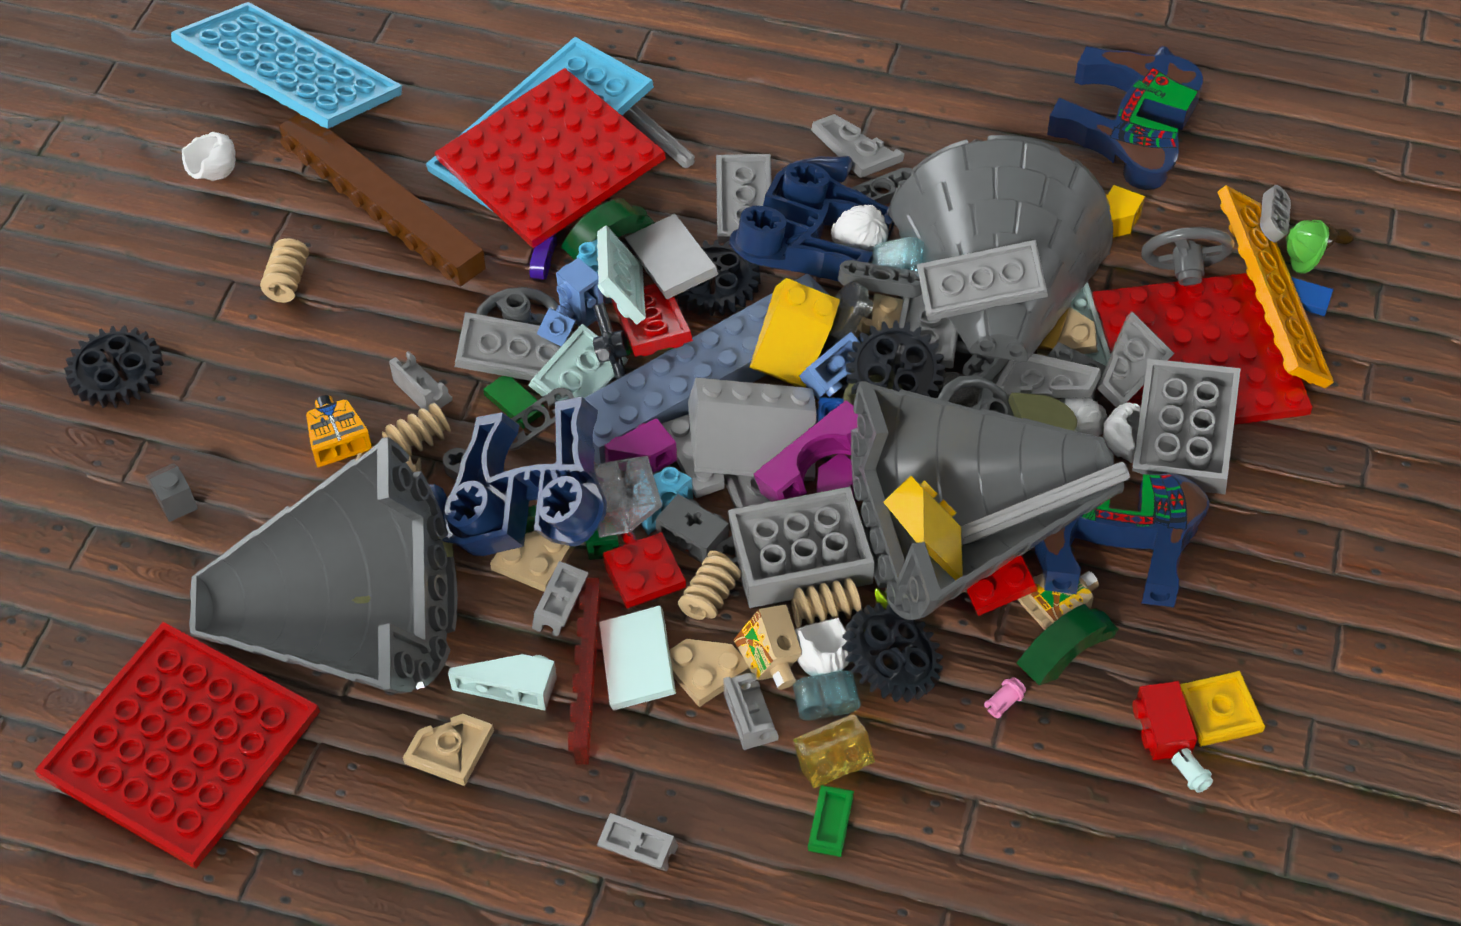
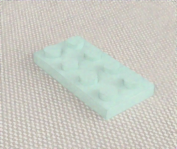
(620, 275)

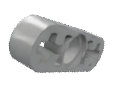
(1275, 213)

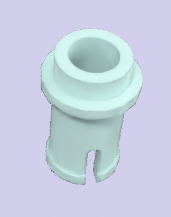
(1197, 777)

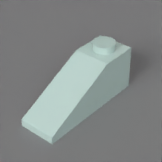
(511, 679)

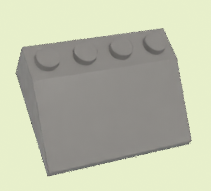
(1187, 422)
(746, 424)
(800, 545)

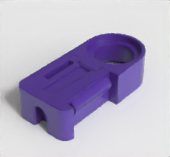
(541, 258)

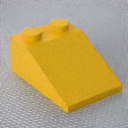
(793, 331)
(929, 523)

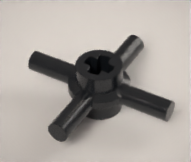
(610, 345)

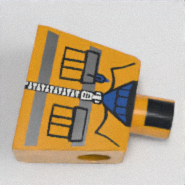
(335, 431)

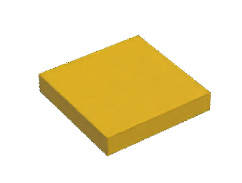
(1221, 708)

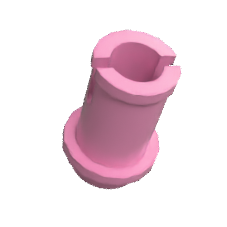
(1007, 695)

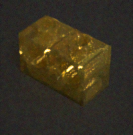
(834, 750)

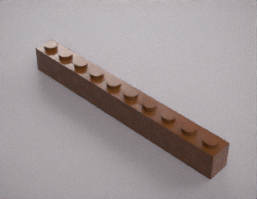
(383, 199)

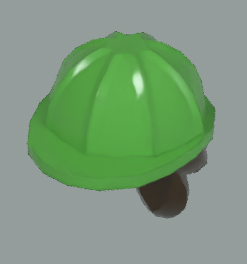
(1309, 241)

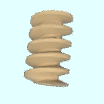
(284, 270)
(418, 428)
(709, 586)
(825, 602)

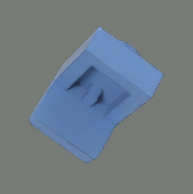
(557, 325)

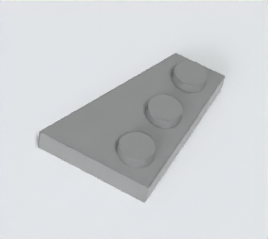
(847, 140)
(1129, 359)
(1049, 377)
(702, 482)

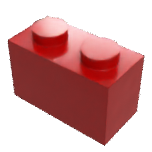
(1164, 720)

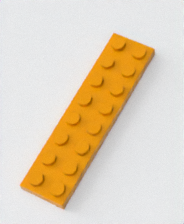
(1275, 290)

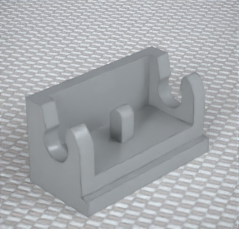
(418, 383)
(559, 598)
(749, 711)
(637, 842)

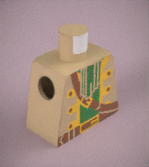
(1050, 605)
(770, 645)

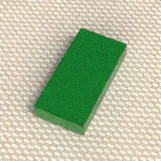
(511, 398)
(831, 821)

